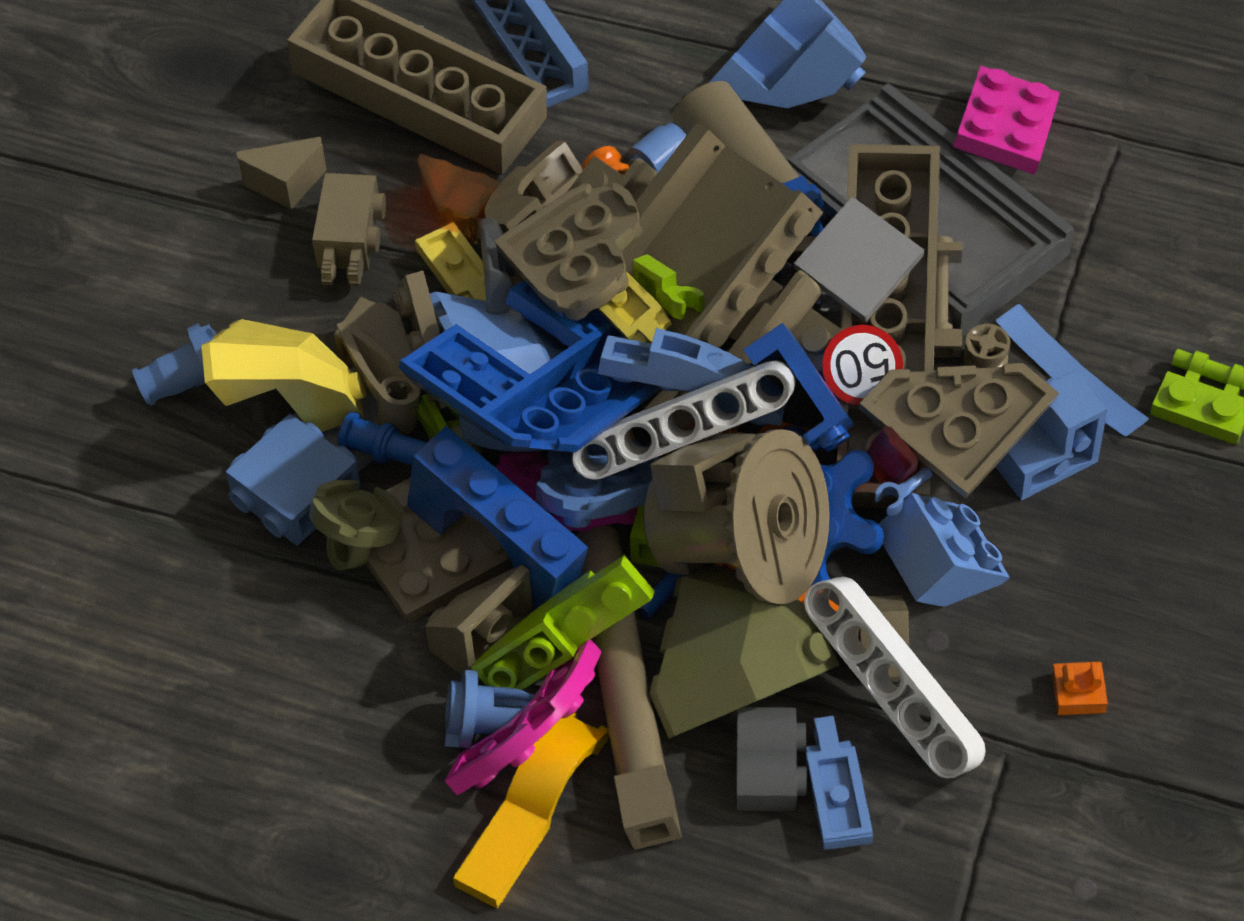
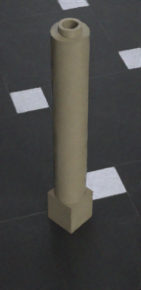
(641, 777)

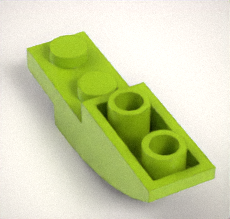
(562, 624)

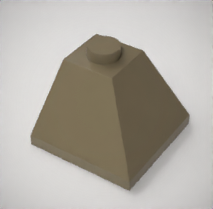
(479, 618)

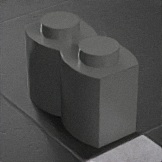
(768, 759)

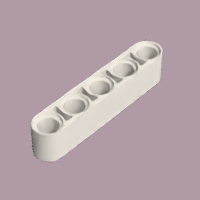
(704, 408)
(916, 682)

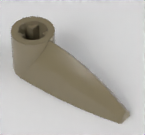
(389, 386)

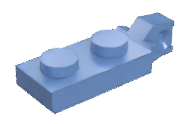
(837, 789)

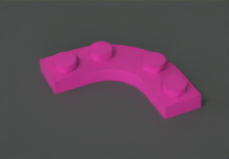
(514, 741)

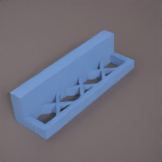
(548, 38)

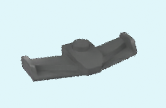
(496, 268)

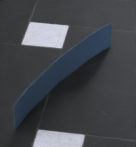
(1059, 362)

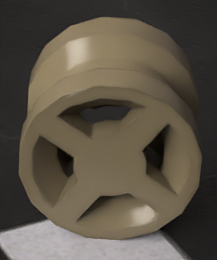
(984, 340)

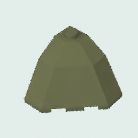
(730, 650)

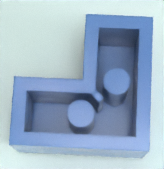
(1059, 442)

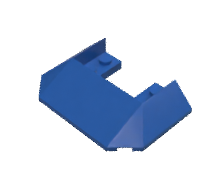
(550, 409)

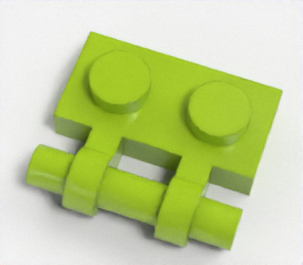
(1200, 405)

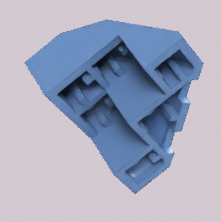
(794, 57)
(506, 333)

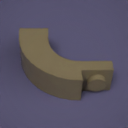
(533, 186)

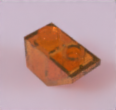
(455, 194)

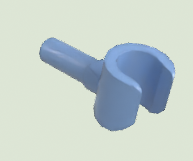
(902, 490)

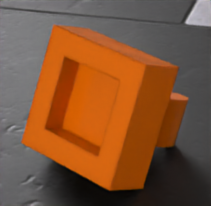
(1079, 688)

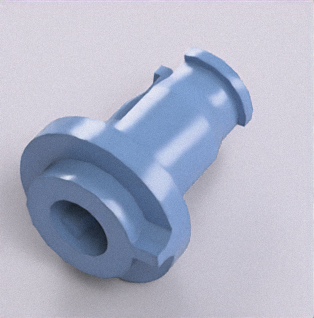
(175, 370)
(479, 709)

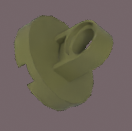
(354, 520)

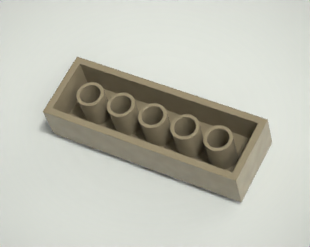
(419, 80)

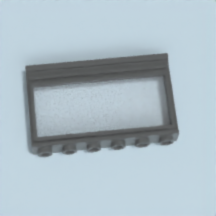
(1003, 227)

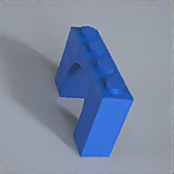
(457, 480)

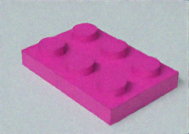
(1007, 119)

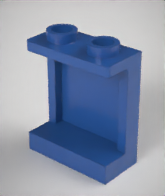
(783, 346)

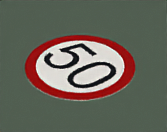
(858, 361)

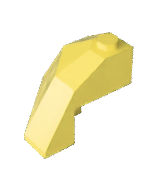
(264, 357)

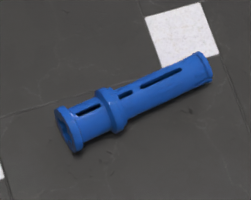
(380, 441)

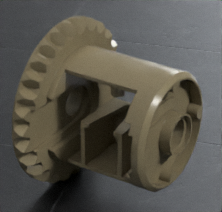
(767, 527)

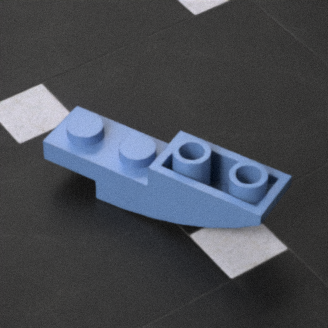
(678, 364)

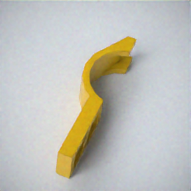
(527, 810)

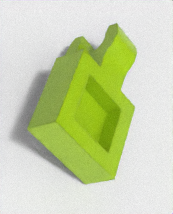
(662, 286)

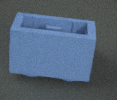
(941, 551)

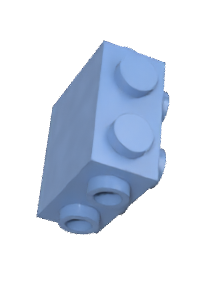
(283, 473)

